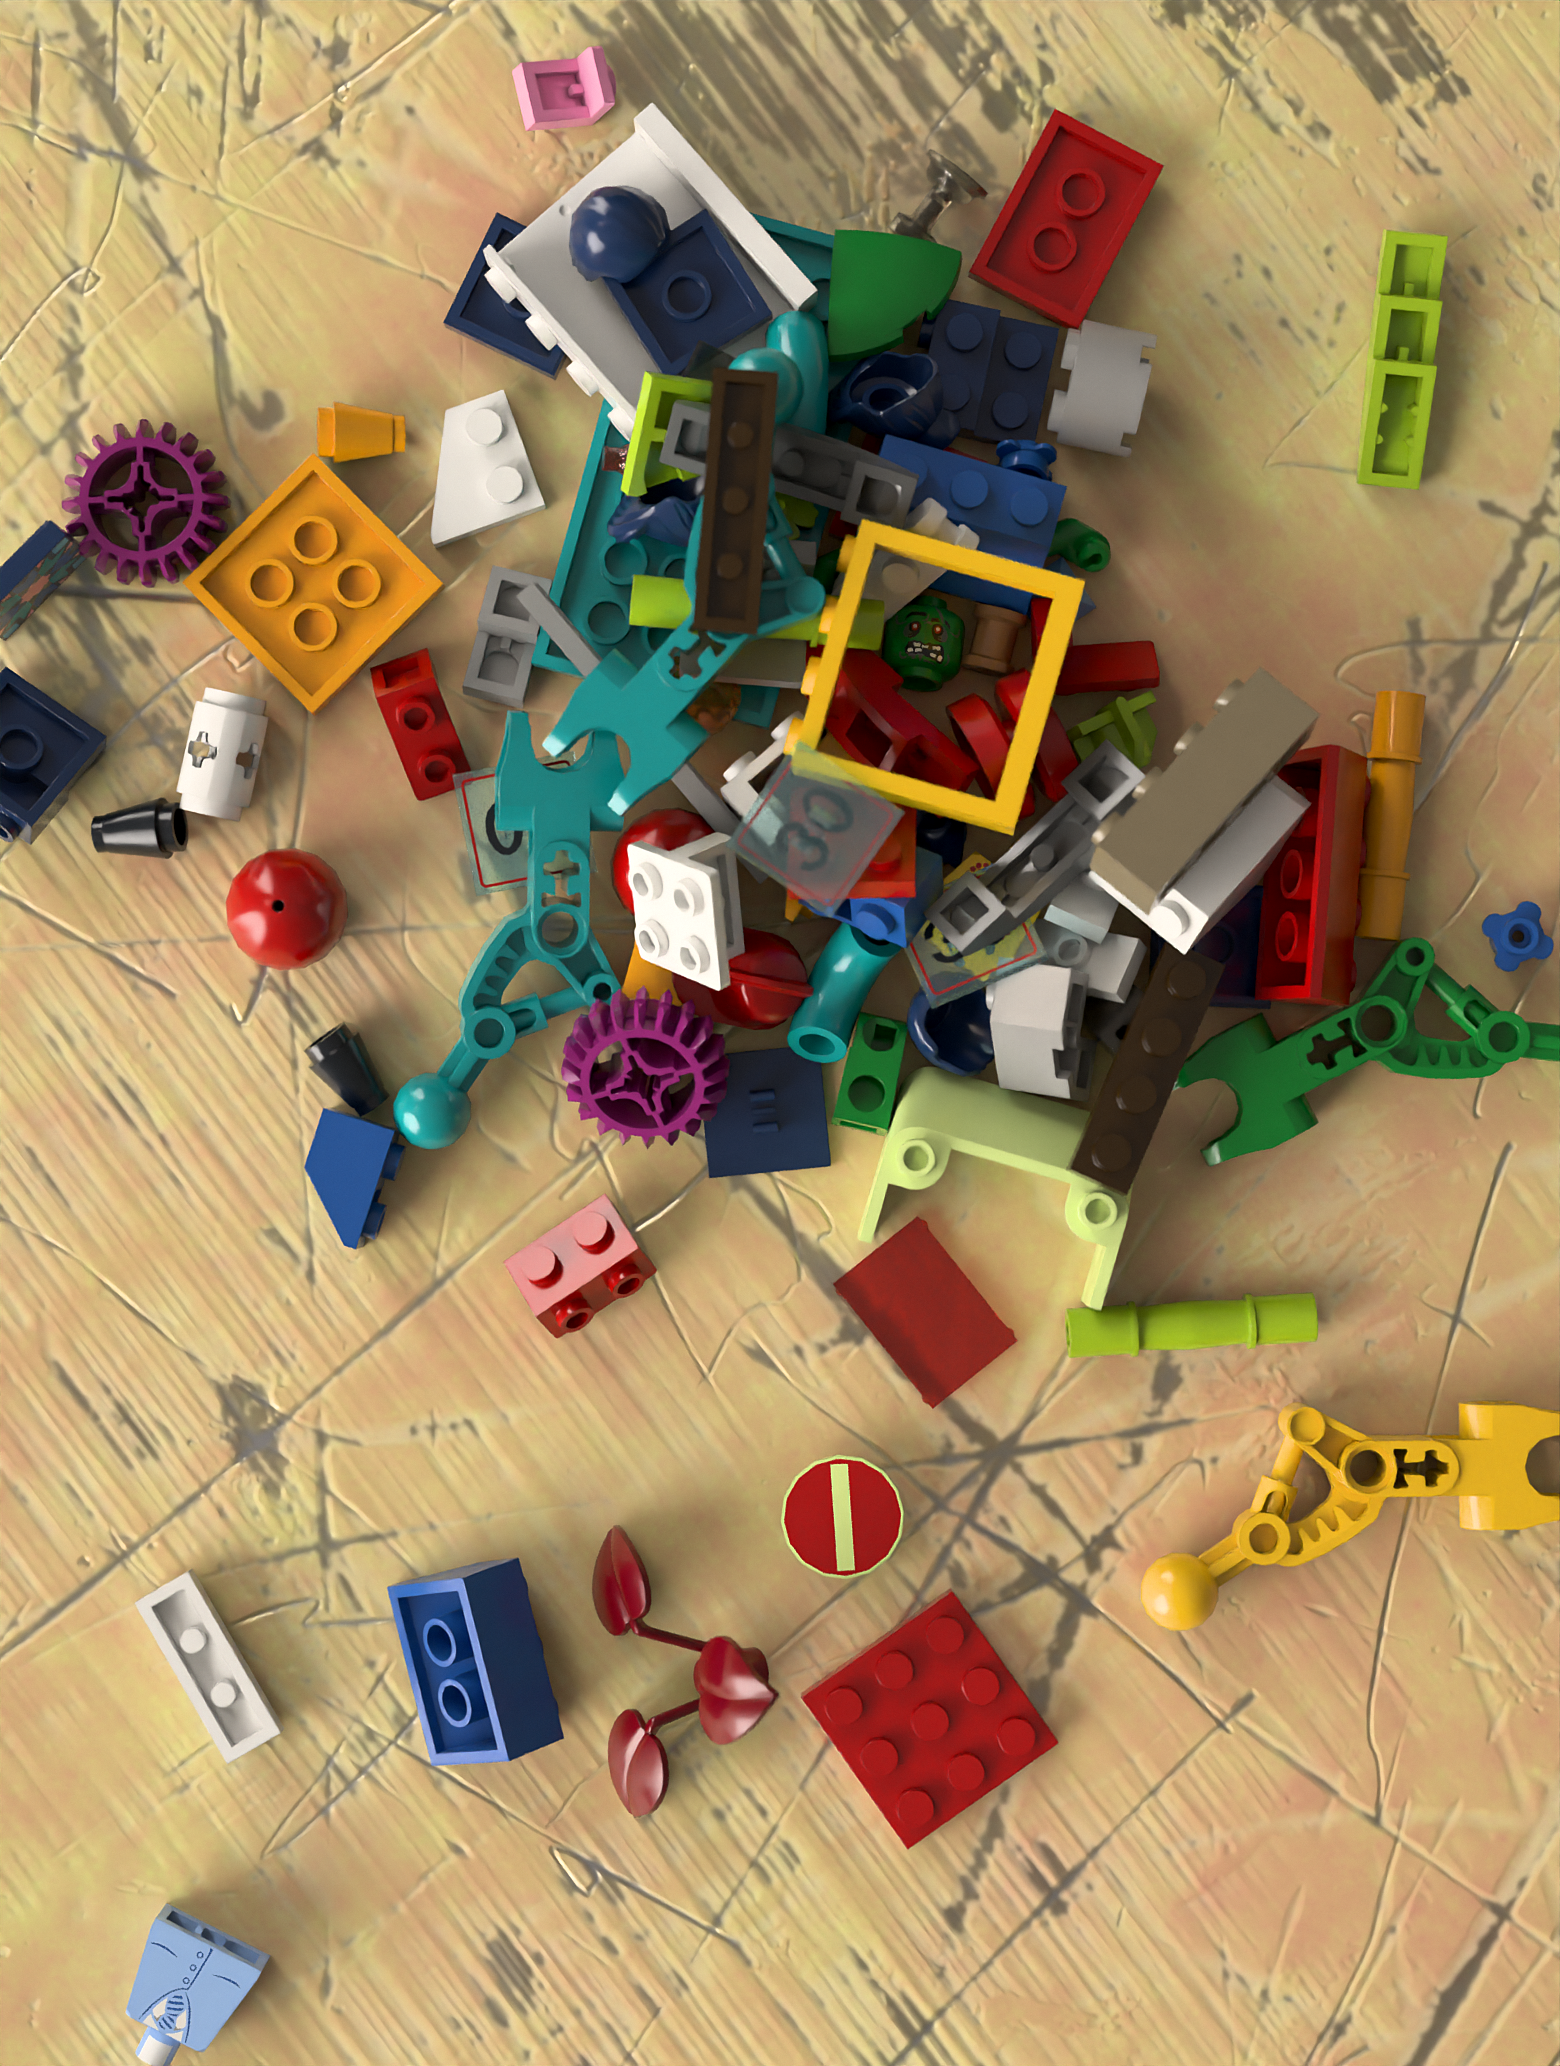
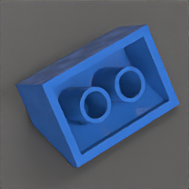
(1003, 507)
(476, 1663)

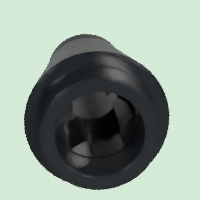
(142, 830)
(347, 1068)

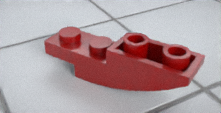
(887, 731)

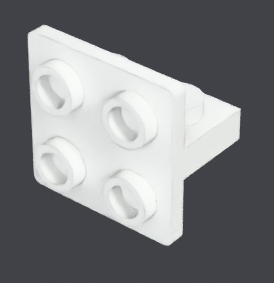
(688, 907)

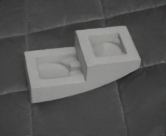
(504, 641)

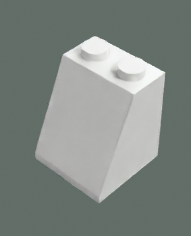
(1226, 869)

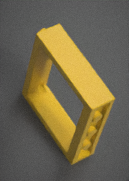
(838, 623)

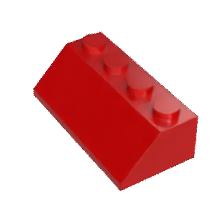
(1313, 884)

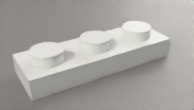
(209, 1666)

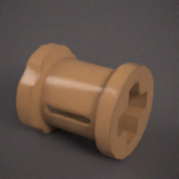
(993, 640)

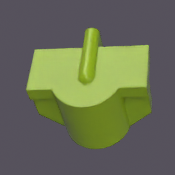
(1121, 723)

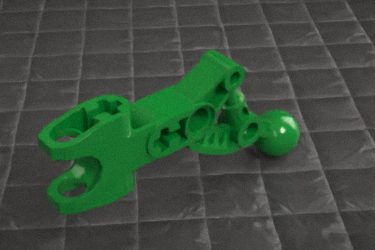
(1275, 1074)

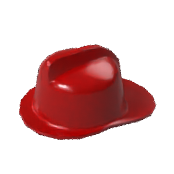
(763, 987)

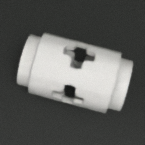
(229, 726)

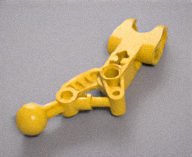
(1478, 1465)

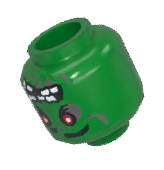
(924, 644)

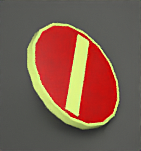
(842, 1516)

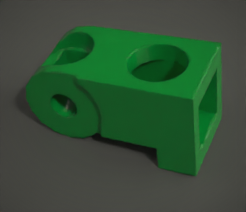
(871, 1074)

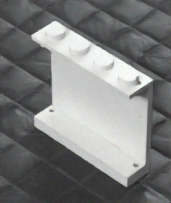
(583, 314)

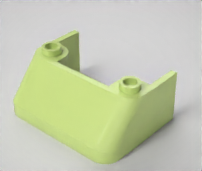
(1005, 1126)

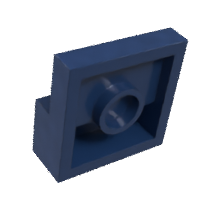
(990, 369)
(40, 756)

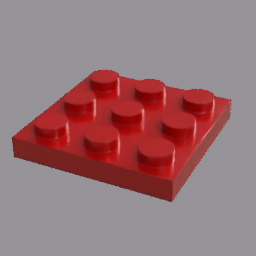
(929, 1718)

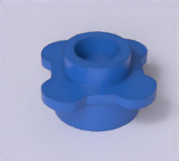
(1027, 457)
(1500, 931)

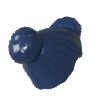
(895, 398)
(661, 513)

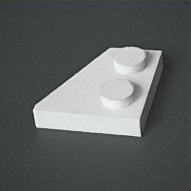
(481, 471)

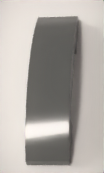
(806, 468)
(1043, 860)

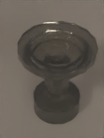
(948, 185)

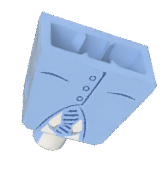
(188, 1984)

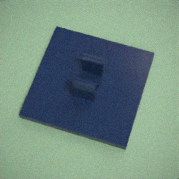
(769, 1116)

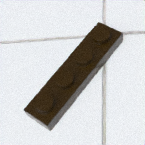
(735, 500)
(1145, 1068)

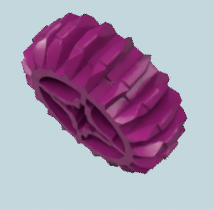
(93, 504)
(657, 1049)

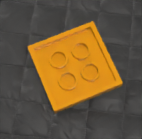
(314, 584)

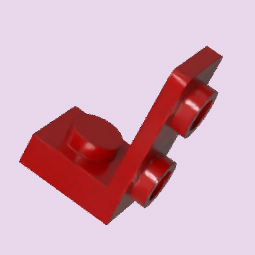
(1097, 666)
(419, 723)

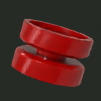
(990, 741)

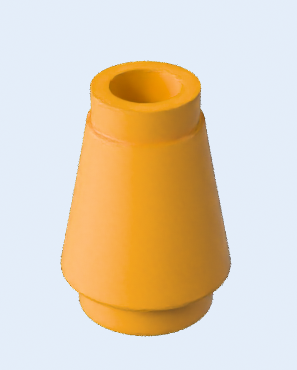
(358, 432)

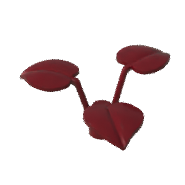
(726, 1676)

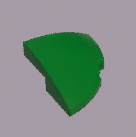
(882, 288)

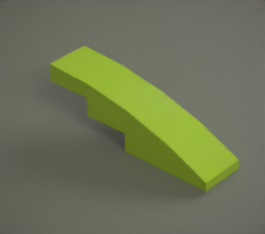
(1401, 359)

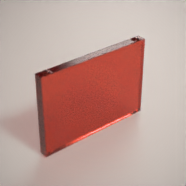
(925, 1312)

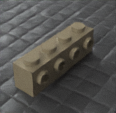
(1202, 790)

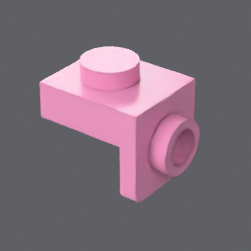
(565, 90)

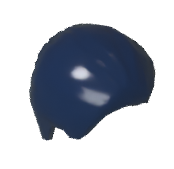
(617, 233)
(953, 1034)

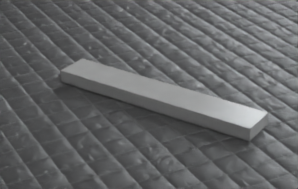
(585, 660)

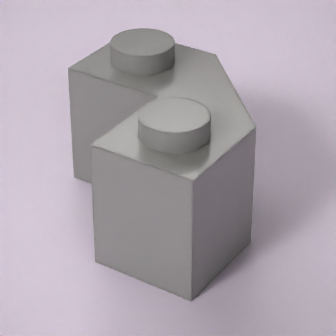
(1038, 1032)

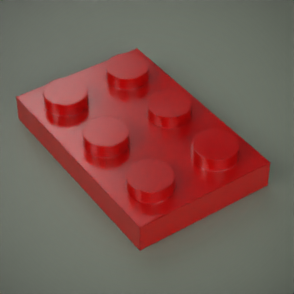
(1065, 221)

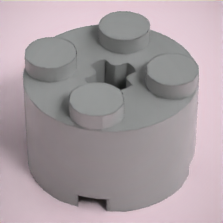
(1103, 387)

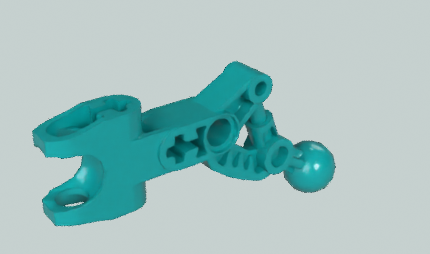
(649, 703)
(558, 813)

